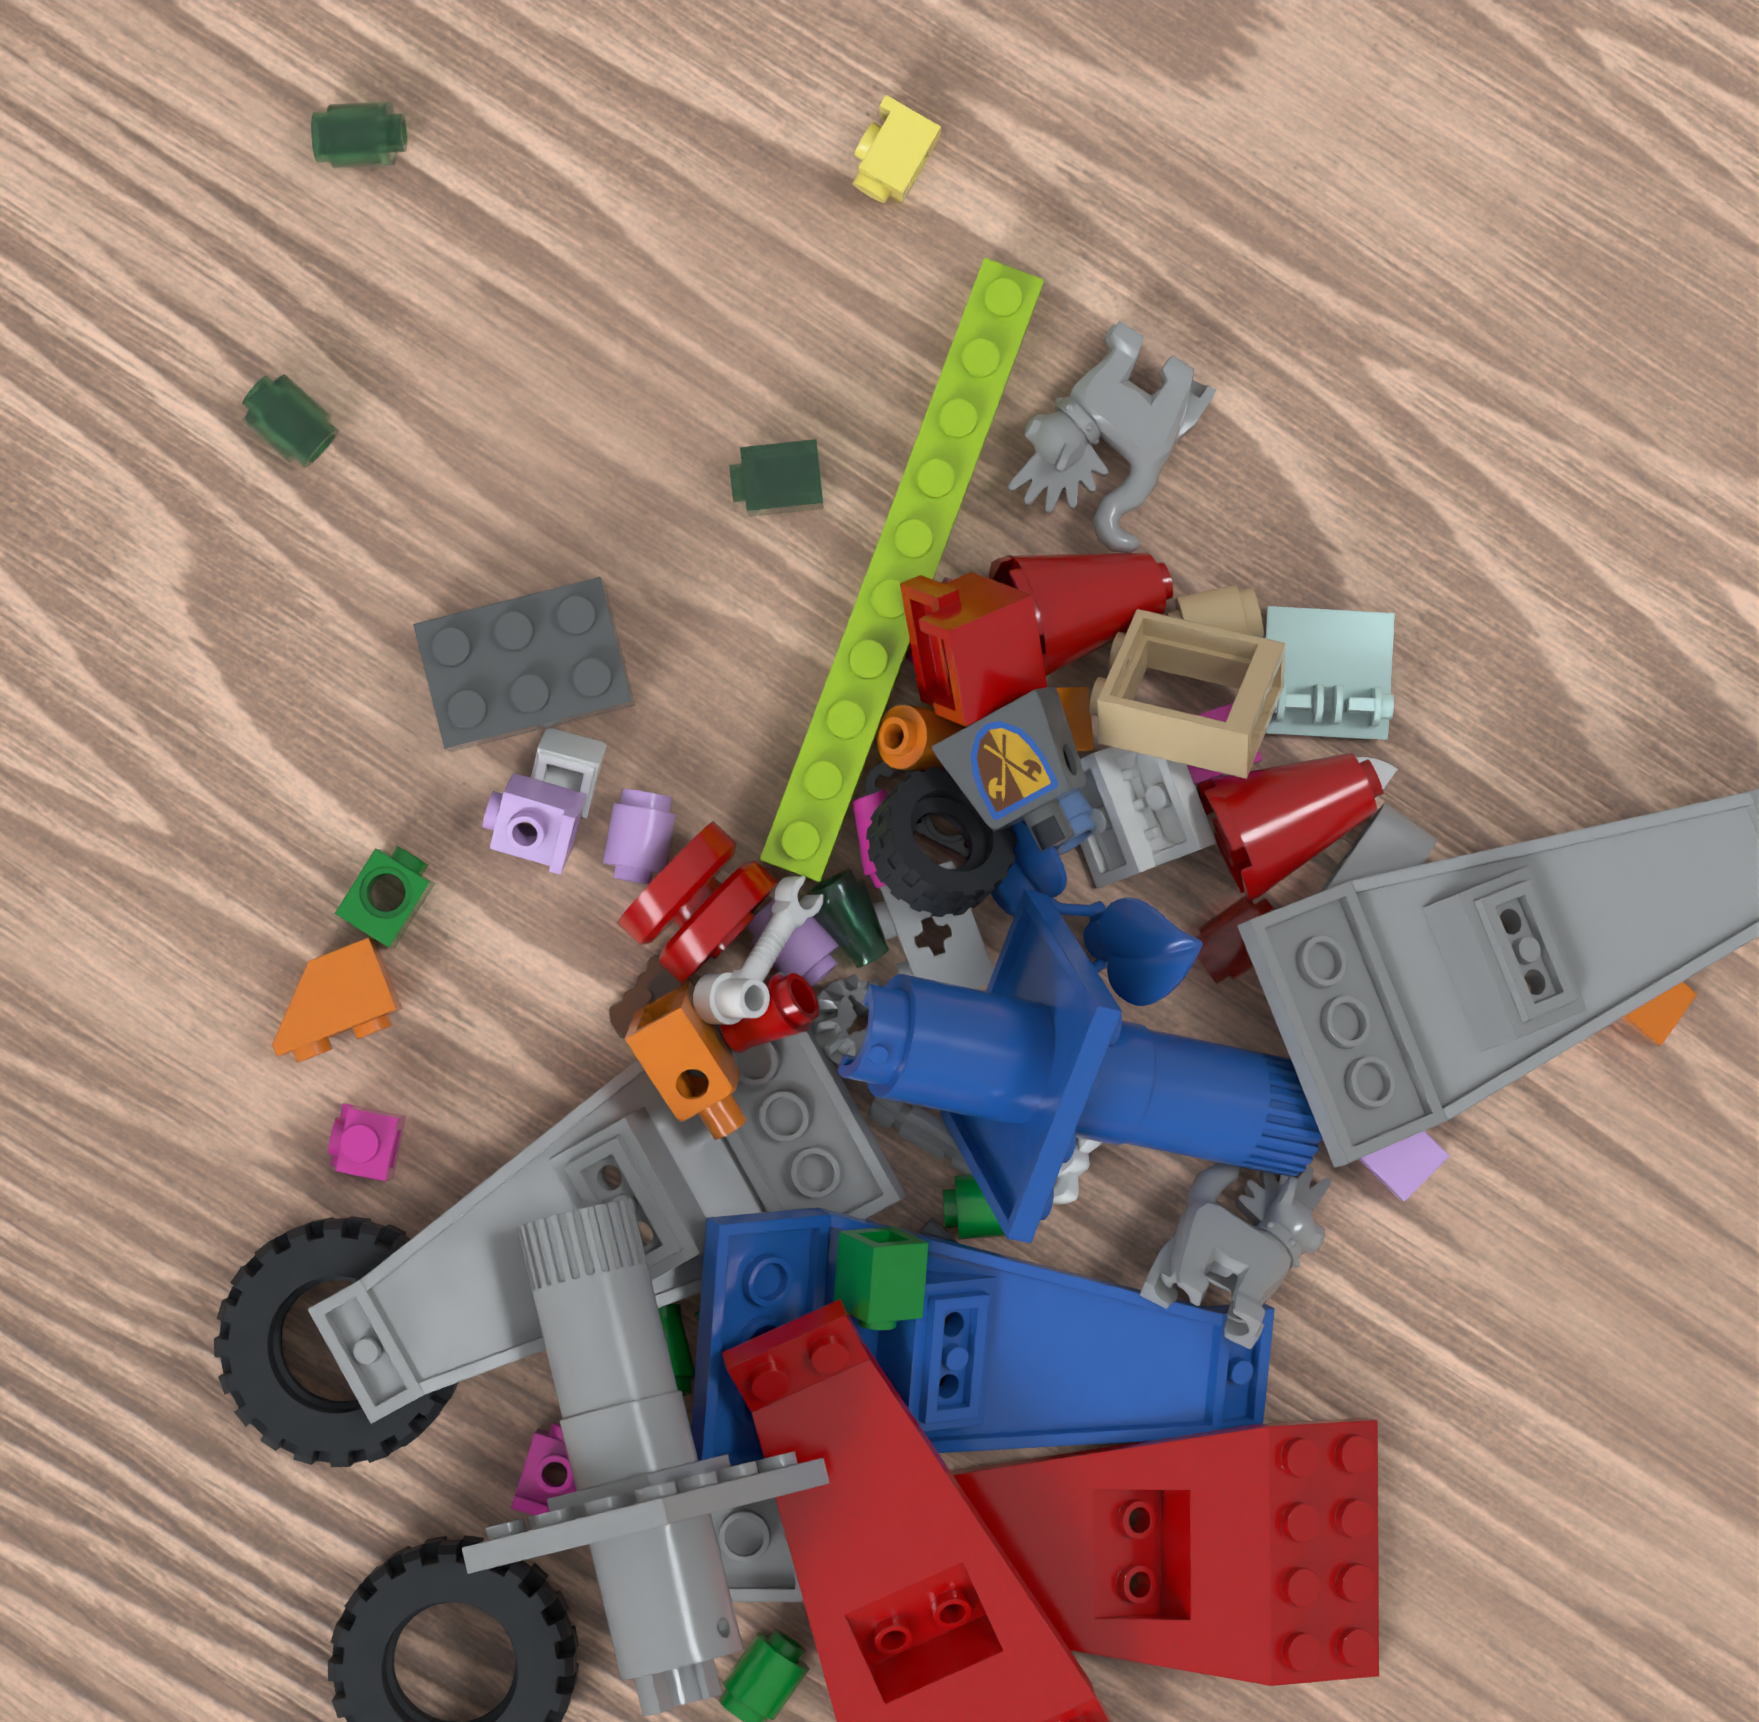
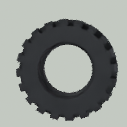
(254, 1355)
(437, 1575)

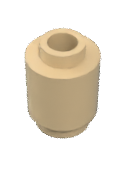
(1223, 609)

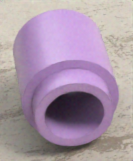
(639, 835)
(806, 951)

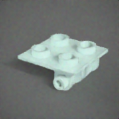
(1333, 672)

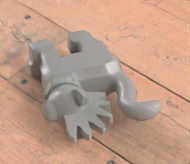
(1124, 417)
(1233, 1254)

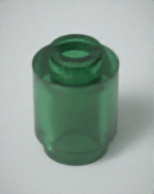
(358, 134)
(289, 419)

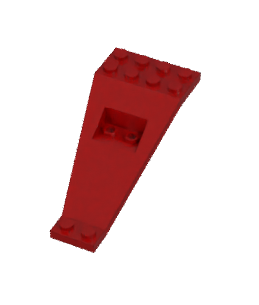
(1243, 1548)
(891, 1557)

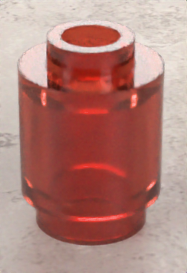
(1223, 946)

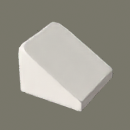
(569, 762)

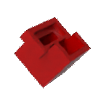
(972, 644)

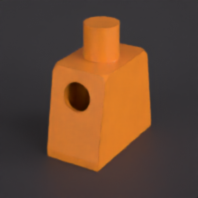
(673, 1039)

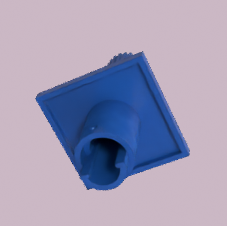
(1056, 1062)

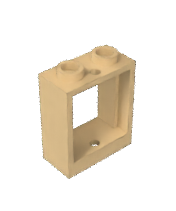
(1200, 653)

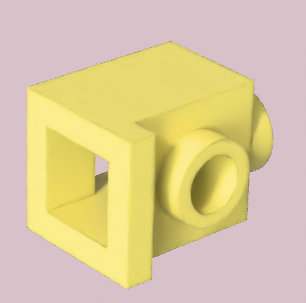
(895, 152)

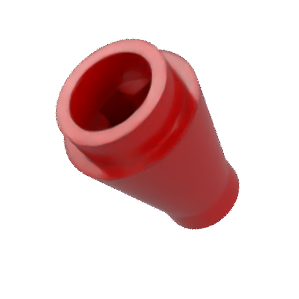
(788, 1014)

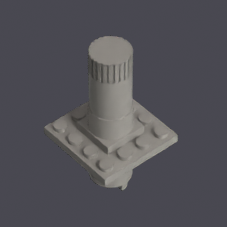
(633, 1462)

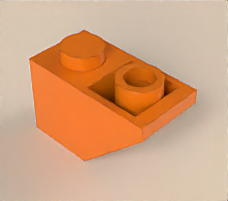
(337, 995)

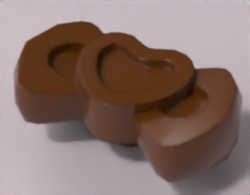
(649, 987)

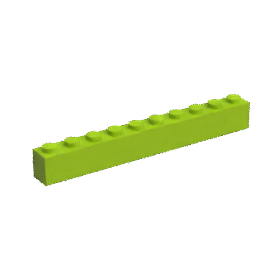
(907, 547)

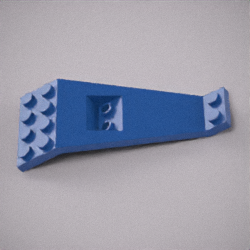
(1025, 1352)

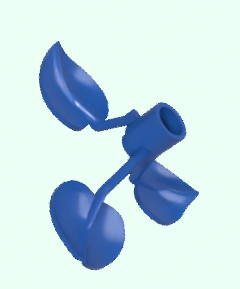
(1130, 937)

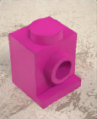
(366, 1142)
(533, 1487)

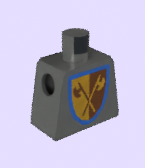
(1018, 766)

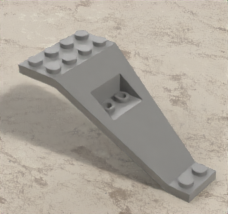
(1416, 998)
(461, 1287)

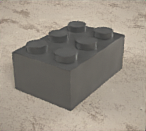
(524, 664)

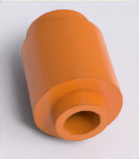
(908, 736)

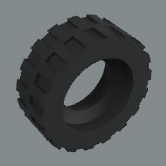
(915, 876)

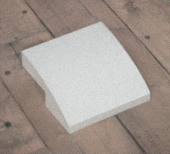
(1142, 814)

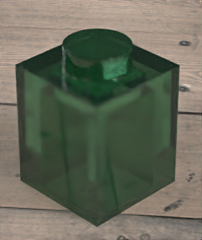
(778, 478)

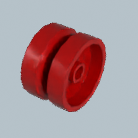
(701, 906)

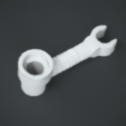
(742, 994)

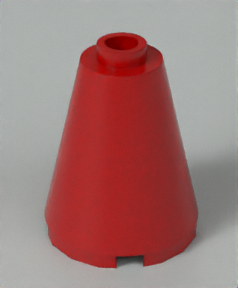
(1084, 597)
(1286, 815)

